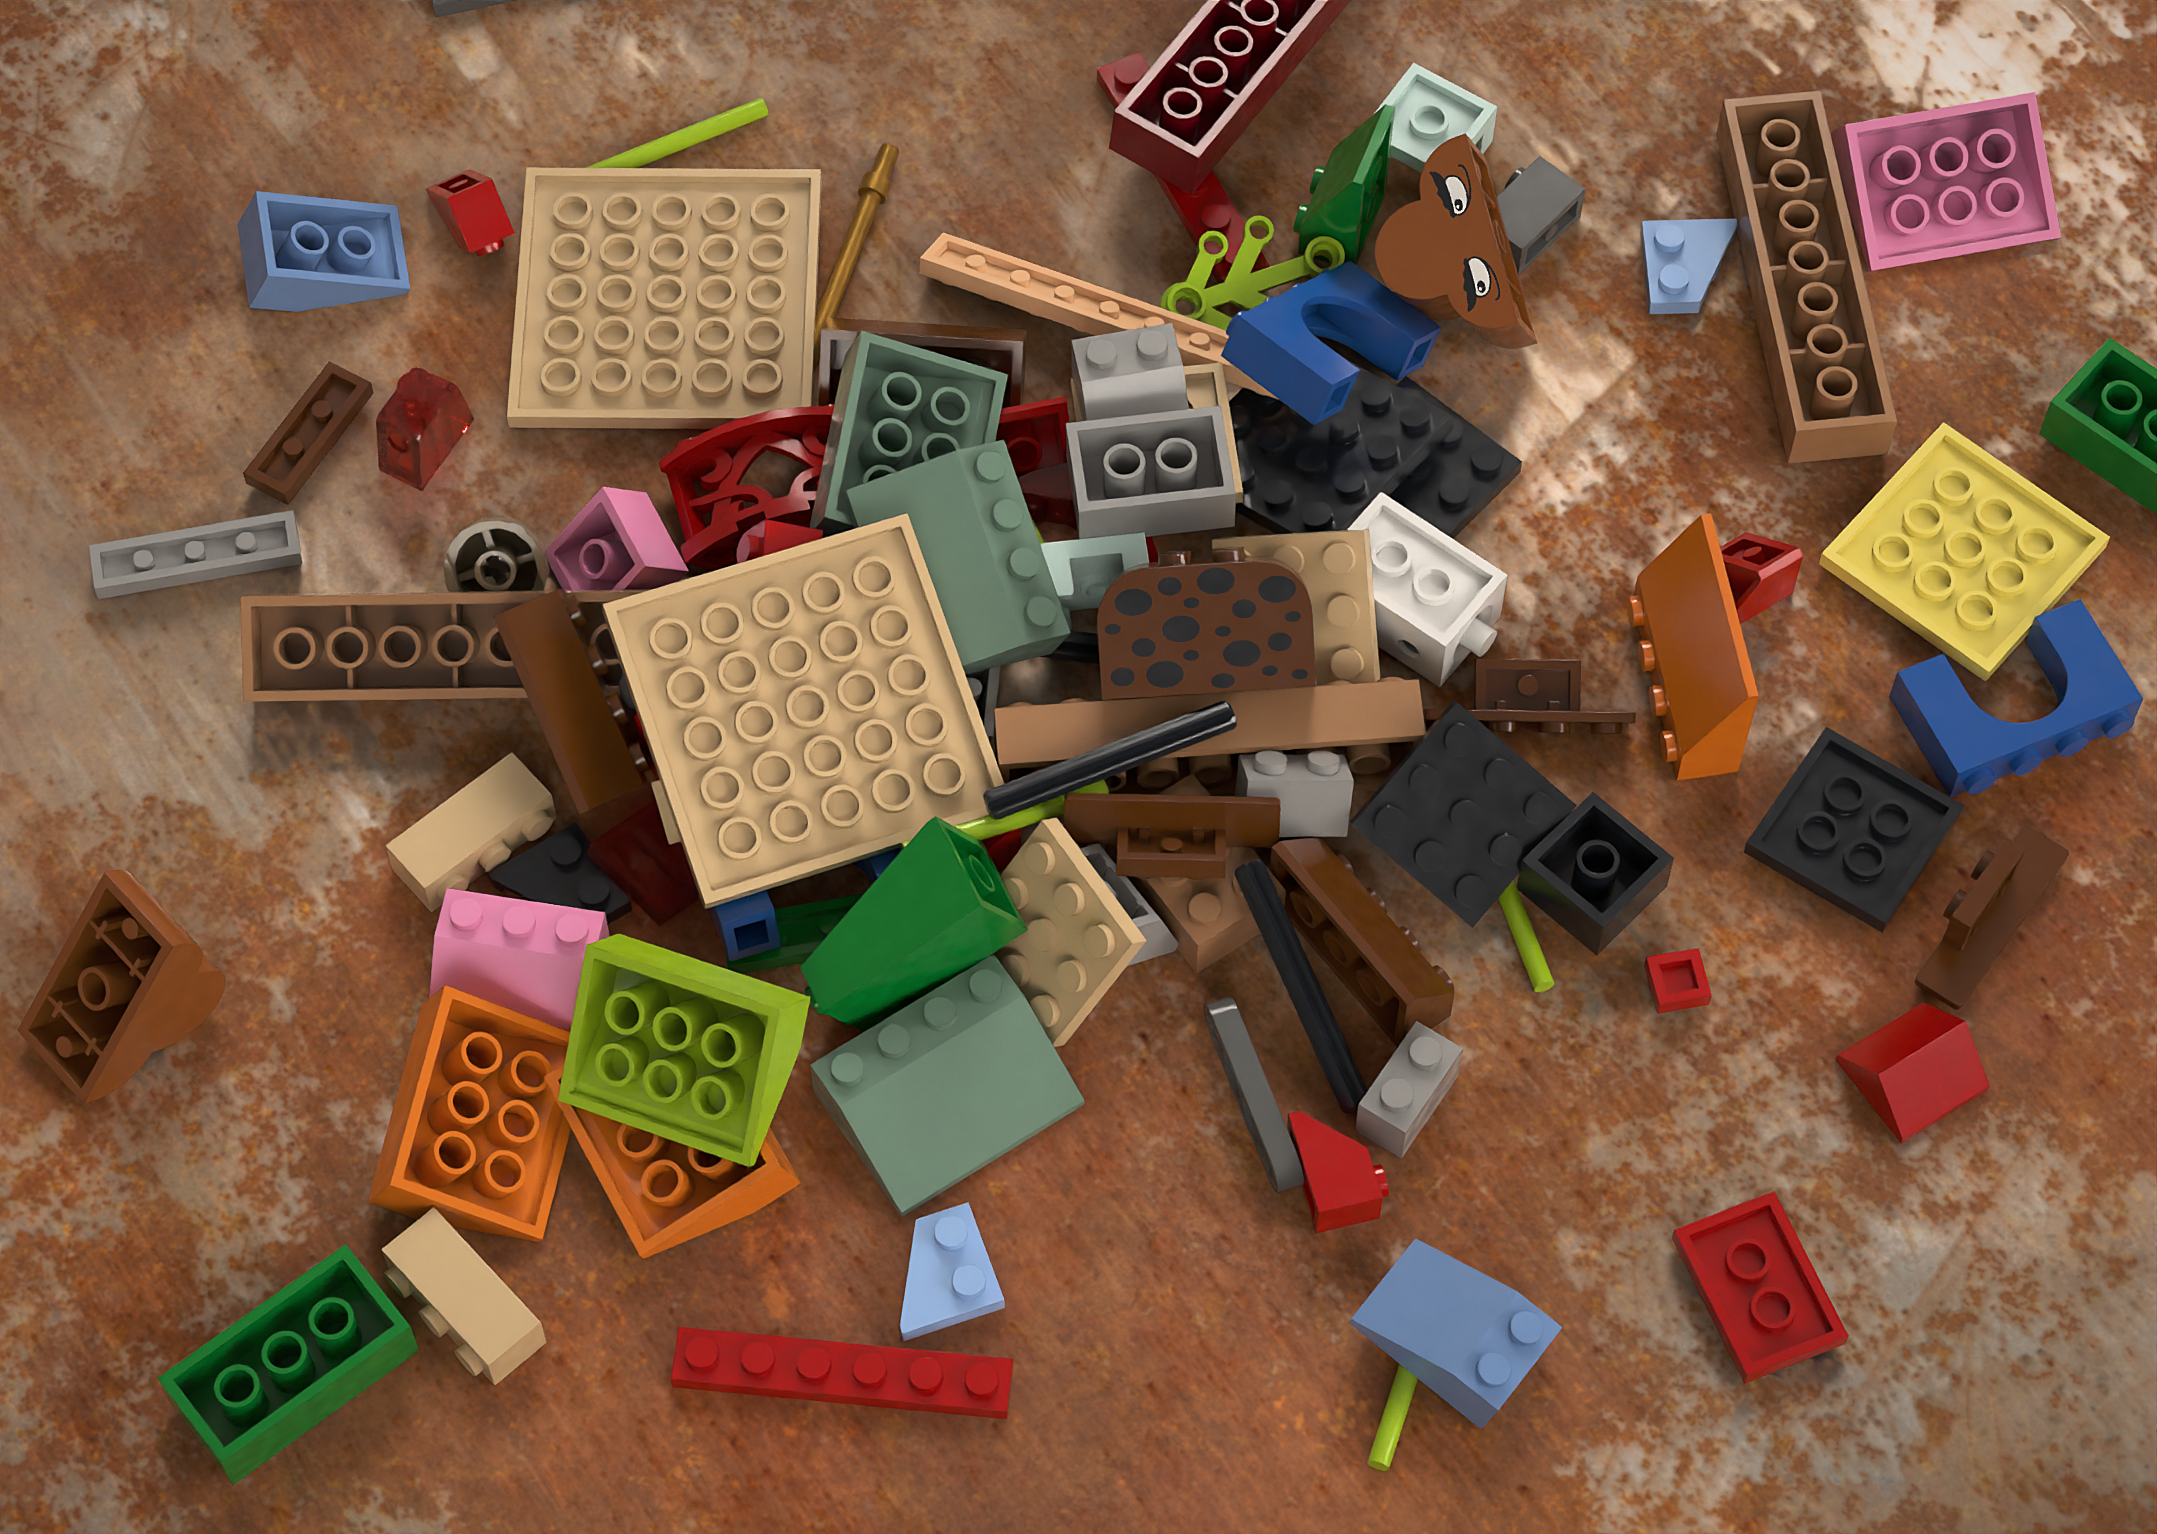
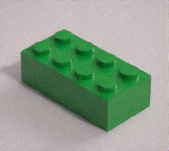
(2110, 421)
(289, 1364)

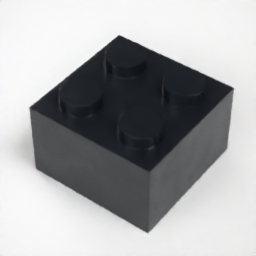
(1594, 873)

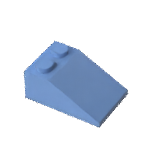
(320, 252)
(1455, 1329)

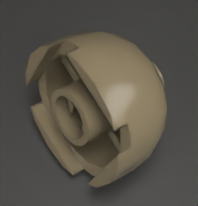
(496, 556)

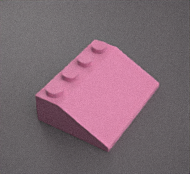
(1947, 181)

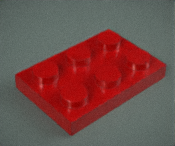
(1759, 1287)

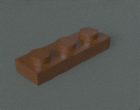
(308, 433)

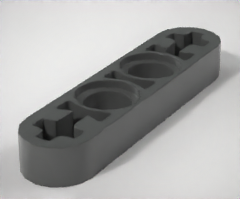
(1253, 1095)

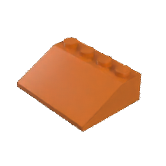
(1694, 654)
(476, 1120)
(668, 1188)

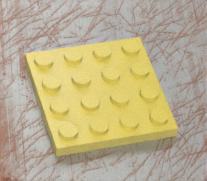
(1964, 551)

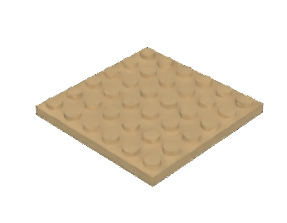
(664, 296)
(804, 708)

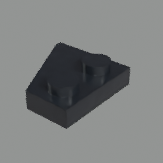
(562, 875)

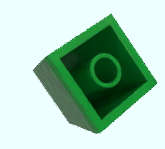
(913, 929)

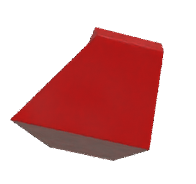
(1760, 572)

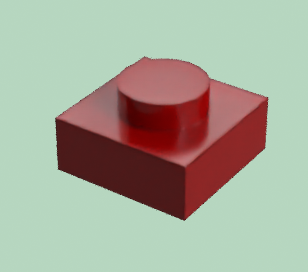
(1677, 980)

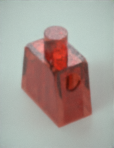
(420, 427)

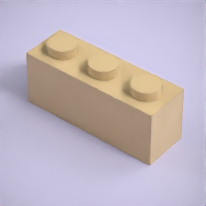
(472, 831)
(462, 1297)

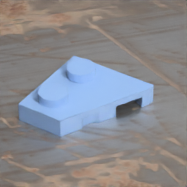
(1682, 261)
(947, 1274)

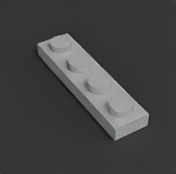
(195, 554)

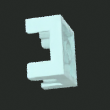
(1432, 112)
(1088, 566)

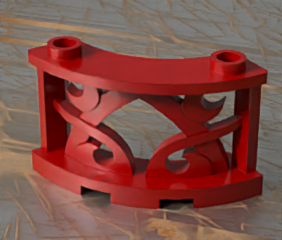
(730, 453)

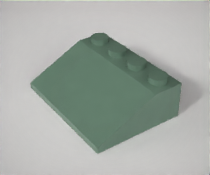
(897, 411)
(976, 551)
(945, 1085)

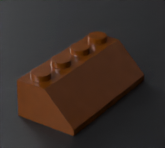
(984, 346)
(572, 699)
(1359, 939)

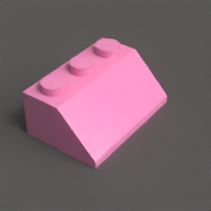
(514, 952)

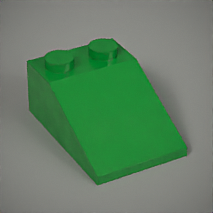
(1349, 188)

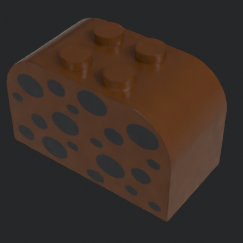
(1205, 627)

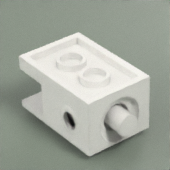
(1429, 591)

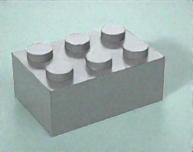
(1151, 473)

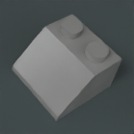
(1129, 373)

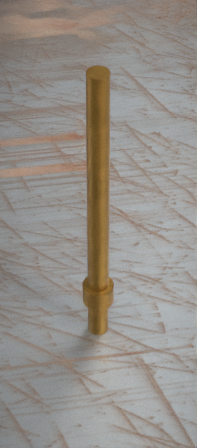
(872, 192)

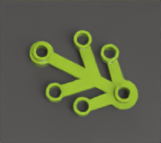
(1241, 285)

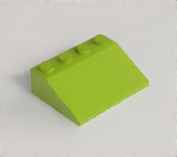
(680, 1047)

